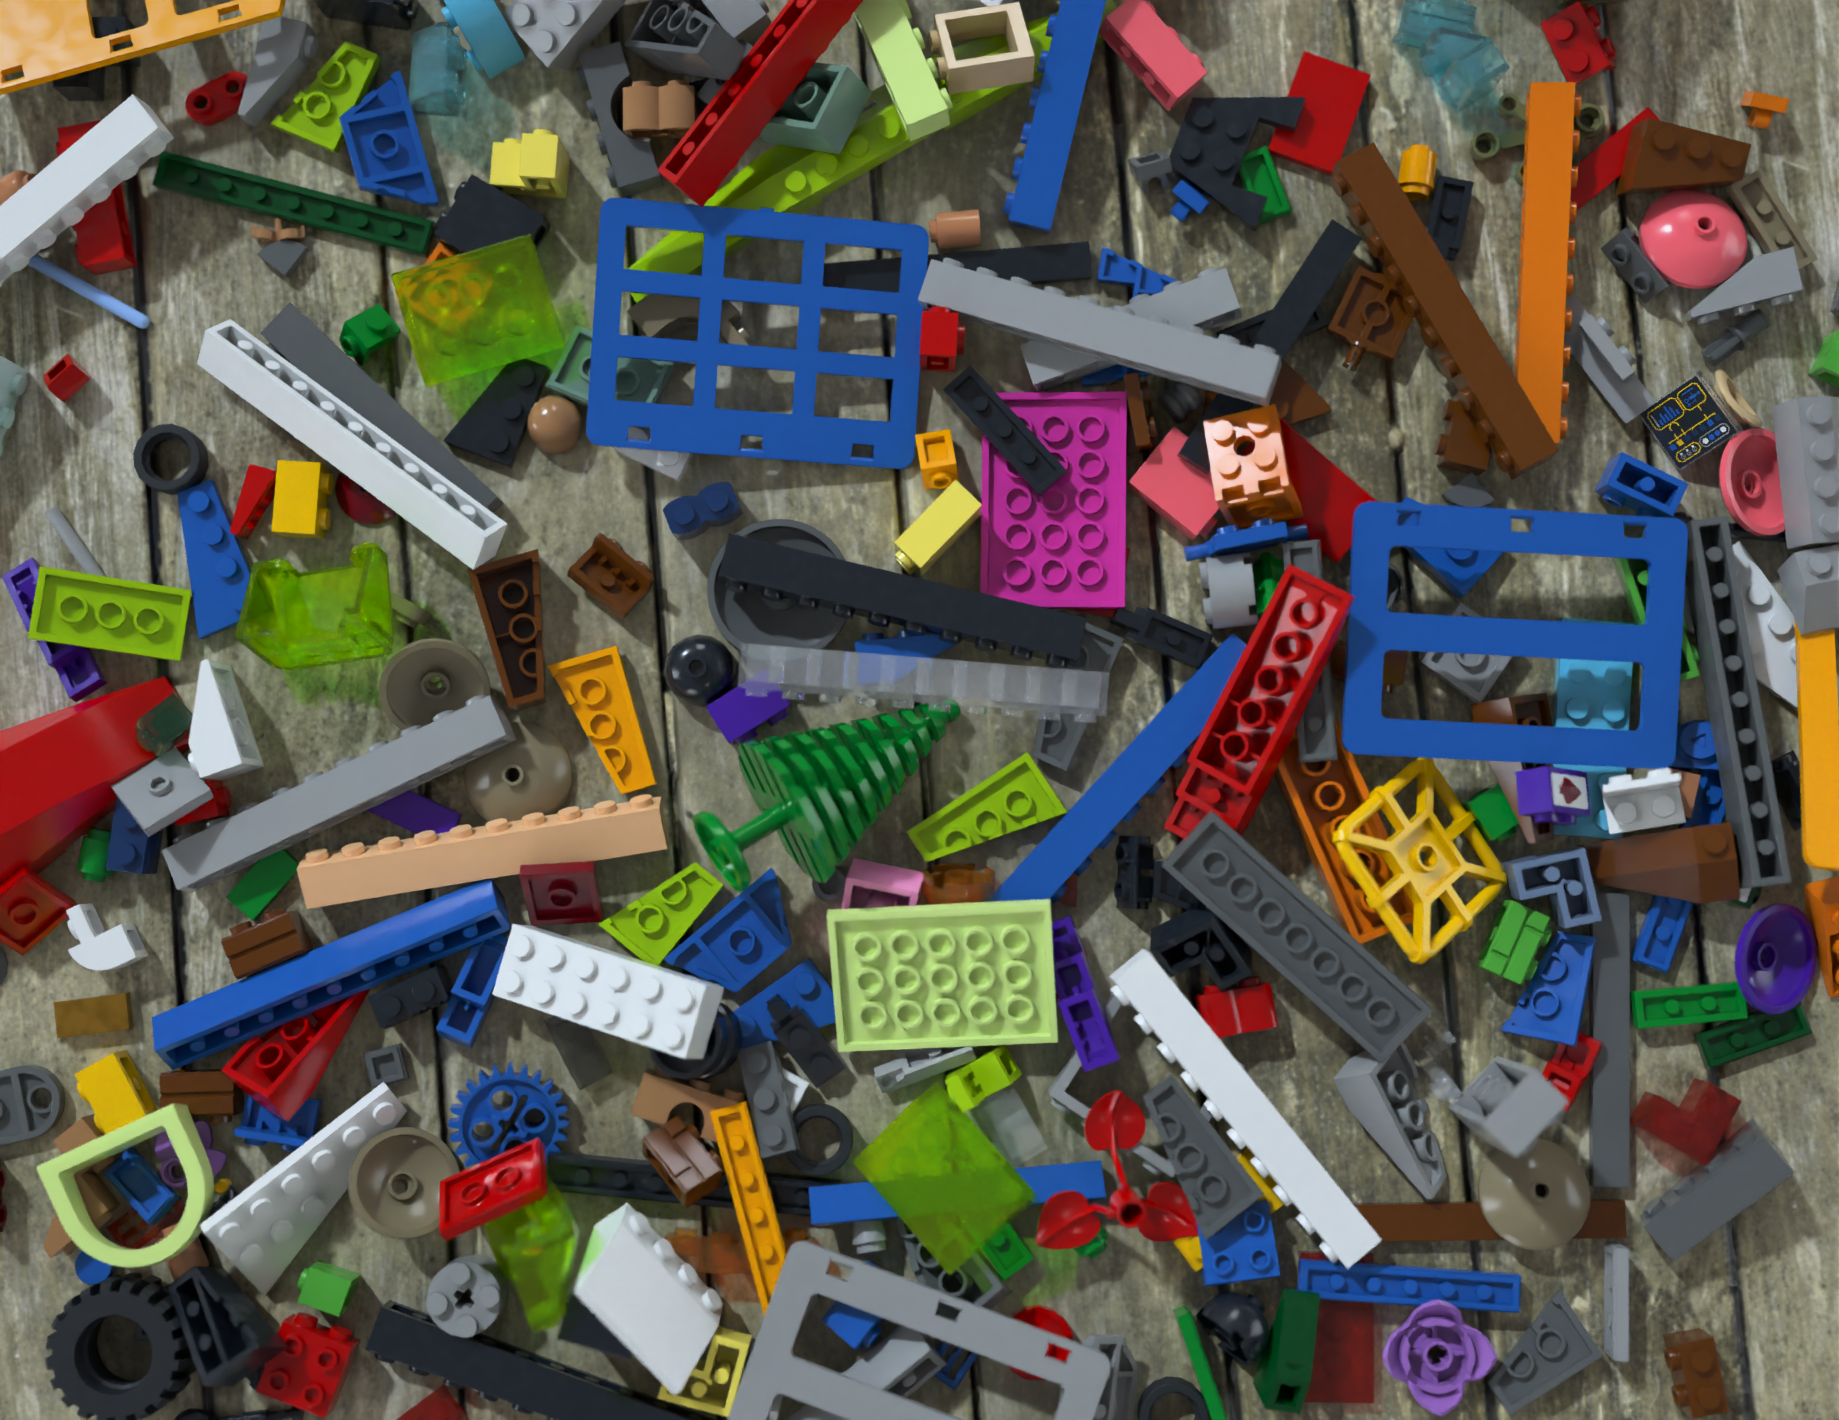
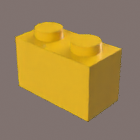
(302, 499)
(114, 1092)

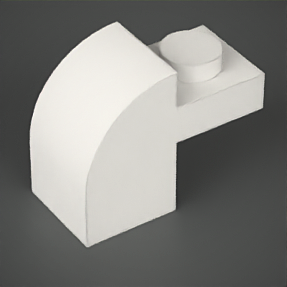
(102, 948)

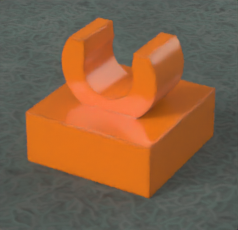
(1763, 106)

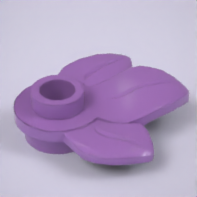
(169, 1158)

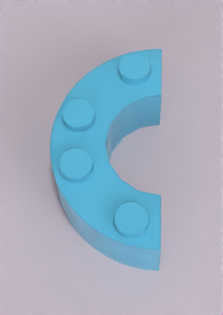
(487, 34)

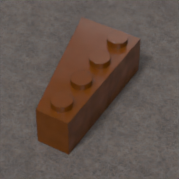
(512, 615)

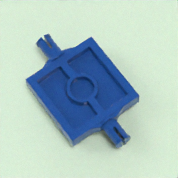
(1231, 540)

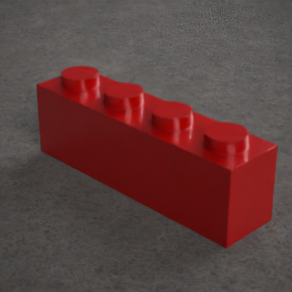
(104, 230)

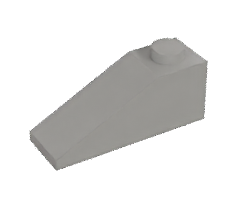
(277, 64)

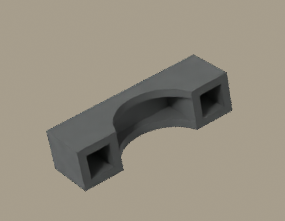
(632, 160)

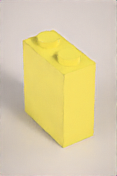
(937, 529)

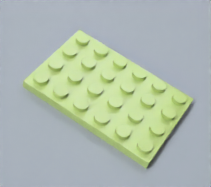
(943, 975)

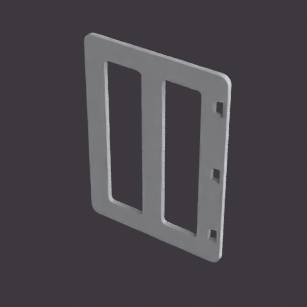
(777, 1370)

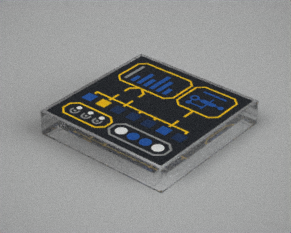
(1690, 421)

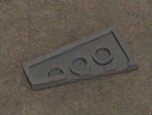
(1203, 1163)

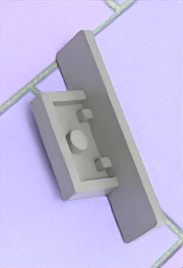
(1605, 363)

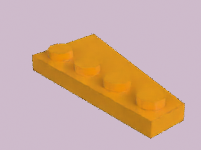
(605, 707)

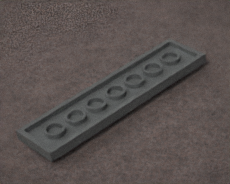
(1296, 936)

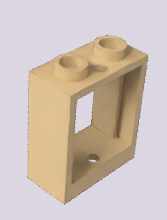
(987, 70)

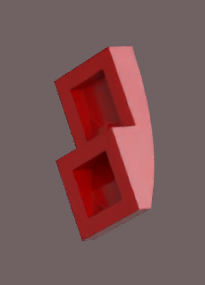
(1572, 1066)

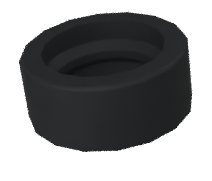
(151, 440)
(826, 1167)
(1171, 1385)

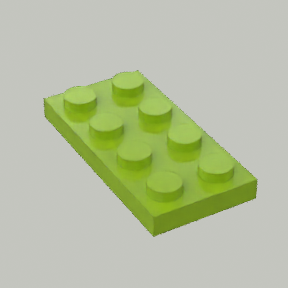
(109, 614)

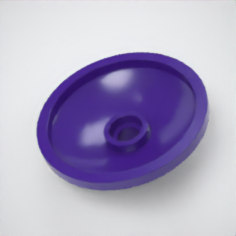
(1776, 958)

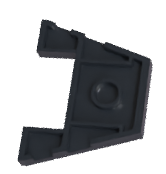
(1216, 141)

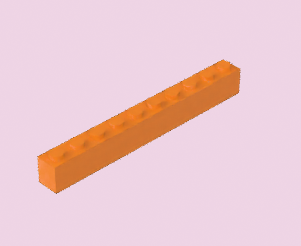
(1546, 249)

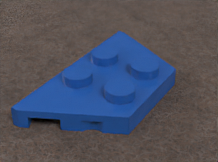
(387, 145)
(739, 937)

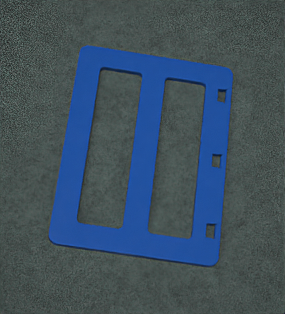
(1376, 630)

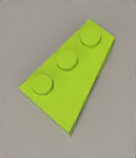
(338, 87)
(663, 916)

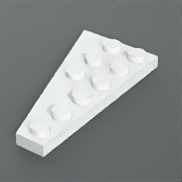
(1769, 629)
(285, 1206)

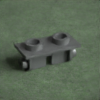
(1627, 257)

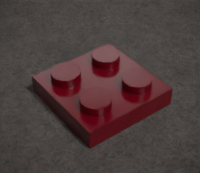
(562, 893)

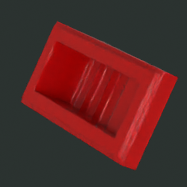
(254, 499)

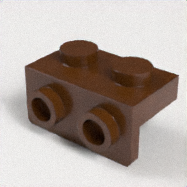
(1140, 427)
(612, 576)

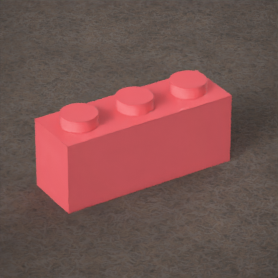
(1153, 51)

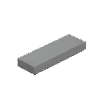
(1616, 1301)

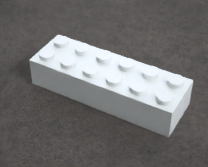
(608, 991)

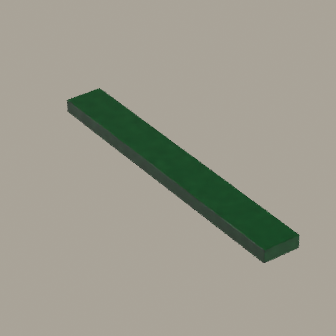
(294, 204)

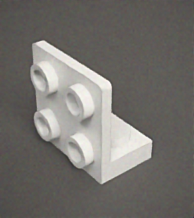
(1643, 802)

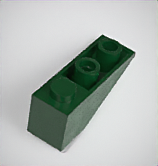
(1288, 1359)

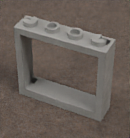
(1067, 1103)

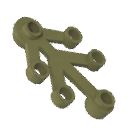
(1513, 139)

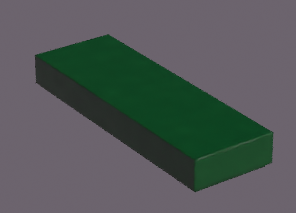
(1750, 1035)

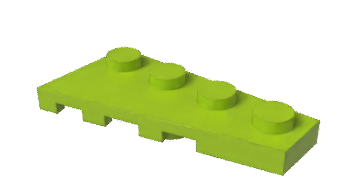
(997, 806)

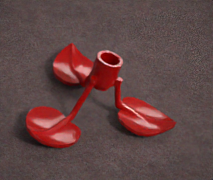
(1162, 1217)

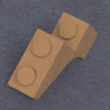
(95, 1194)

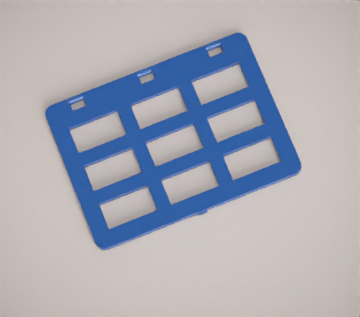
(718, 430)

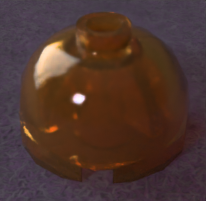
(958, 884)

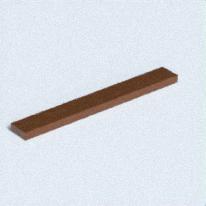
(1466, 1221)

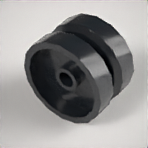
(719, 1055)

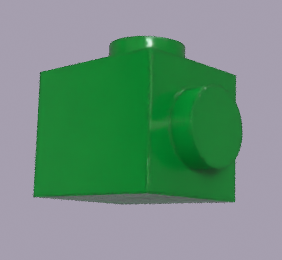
(1492, 813)

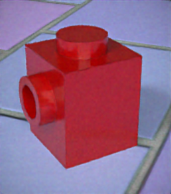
(212, 809)

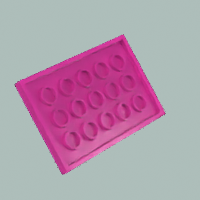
(1072, 539)

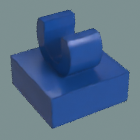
(1190, 200)

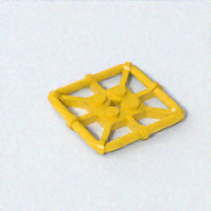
(1403, 852)

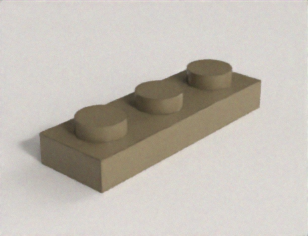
(1769, 217)

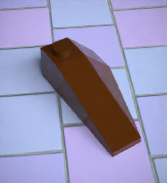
(1678, 864)

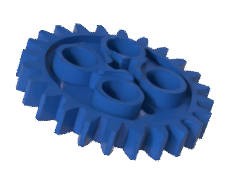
(480, 1107)

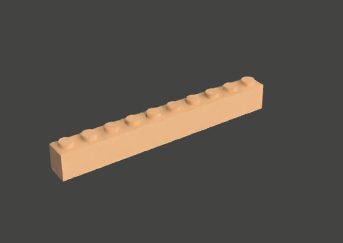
(482, 851)

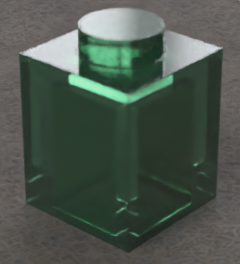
(164, 726)

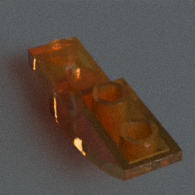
(719, 1252)

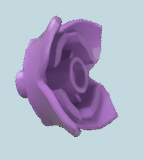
(1464, 1358)

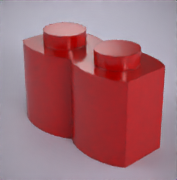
(1237, 1008)

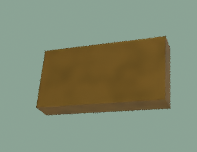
(93, 1015)

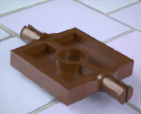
(1370, 318)

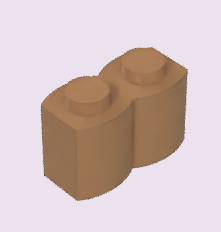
(659, 110)

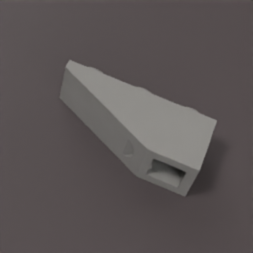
(1763, 279)

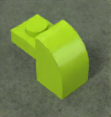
(982, 1077)

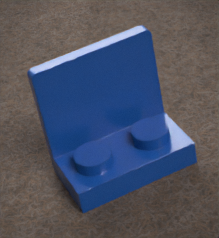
(1241, 1249)

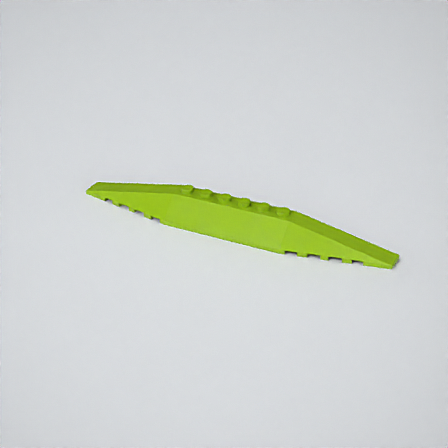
(798, 178)

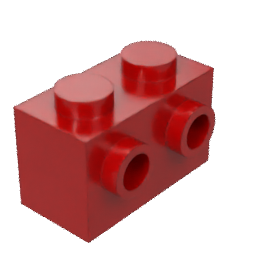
(940, 339)

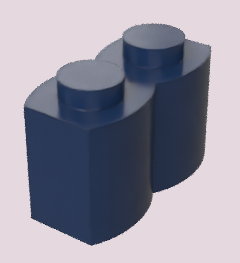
(693, 515)

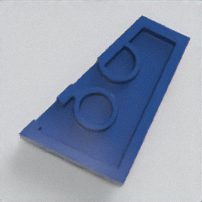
(1557, 993)

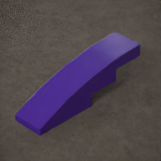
(73, 663)
(1080, 998)

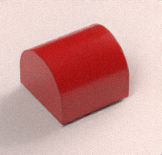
(66, 378)

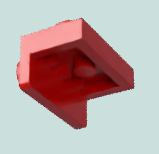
(1579, 43)

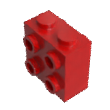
(312, 1366)

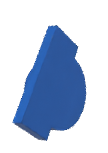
(1695, 747)

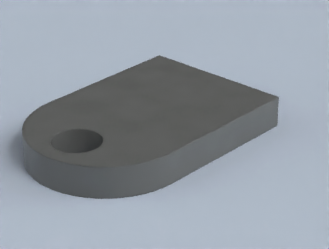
(19, 1111)

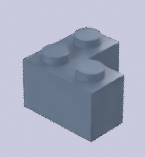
(1561, 875)

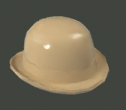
(1735, 401)

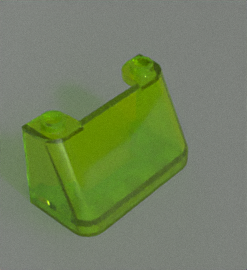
(319, 614)
(538, 1253)

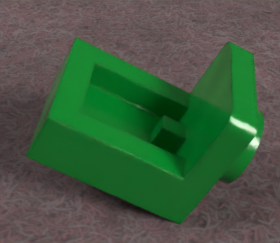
(368, 333)

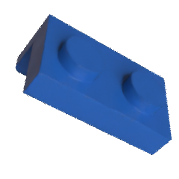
(262, 1125)

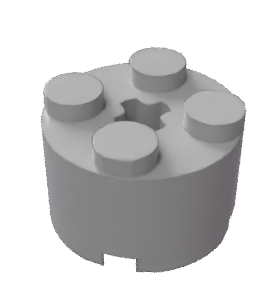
(1230, 591)
(447, 1299)

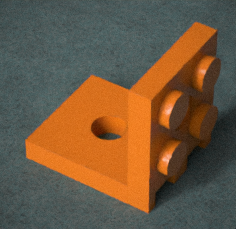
(1253, 484)

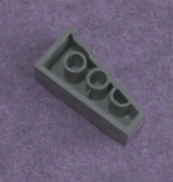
(684, 41)
(1715, 1193)

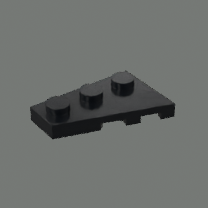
(500, 415)

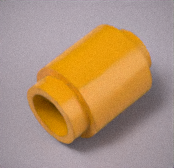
(1417, 172)

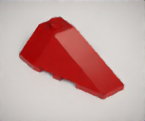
(291, 1059)

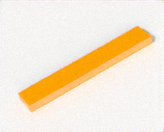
(751, 1196)

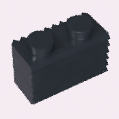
(411, 997)

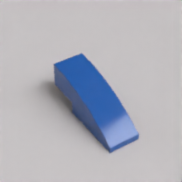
(473, 992)

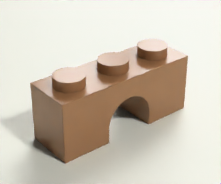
(661, 1093)

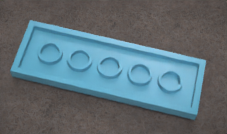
(1592, 697)

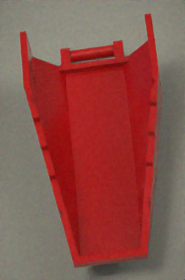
(62, 772)

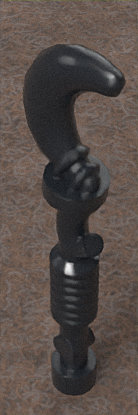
(198, 1414)

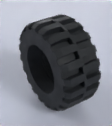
(78, 1363)

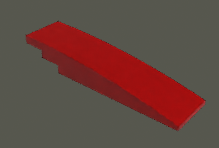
(1261, 703)

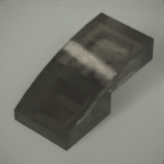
(579, 1051)

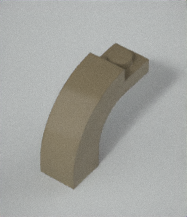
(660, 315)

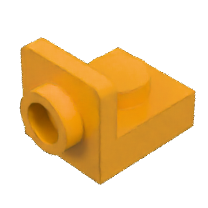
(937, 459)

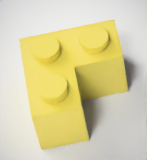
(531, 165)
(716, 1380)

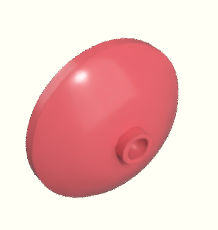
(1684, 250)
(1752, 482)

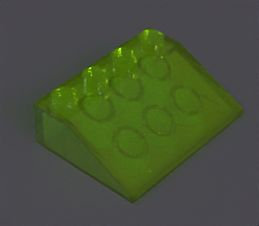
(478, 310)
(944, 1178)

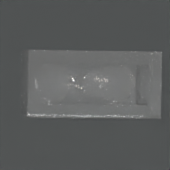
(1009, 1126)

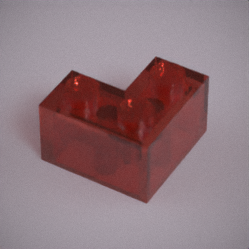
(1693, 1126)

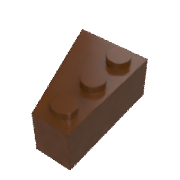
(1679, 158)

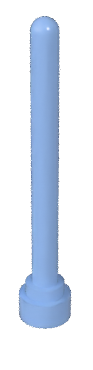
(89, 291)

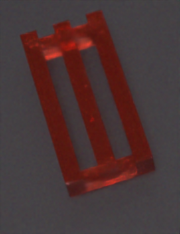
(121, 1239)

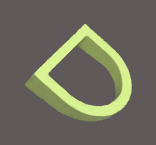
(68, 1203)

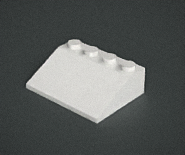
(648, 1296)

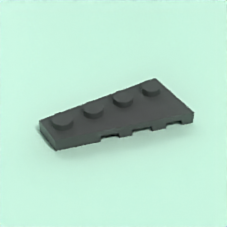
(1059, 738)

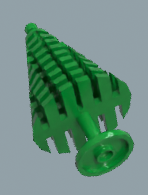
(822, 789)

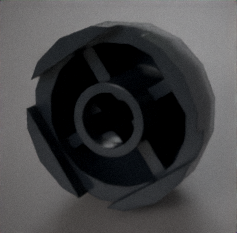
(700, 670)
(1237, 1324)

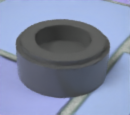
(833, 888)

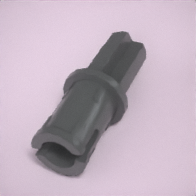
(1735, 337)

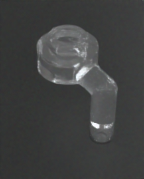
(1442, 1085)

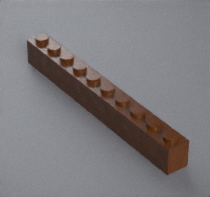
(1442, 312)

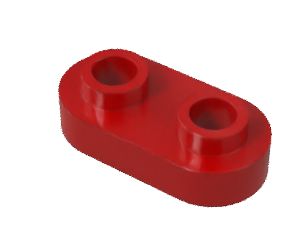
(220, 102)

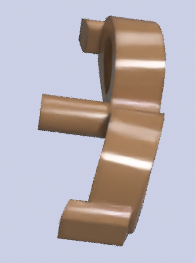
(280, 234)

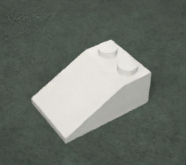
(220, 727)

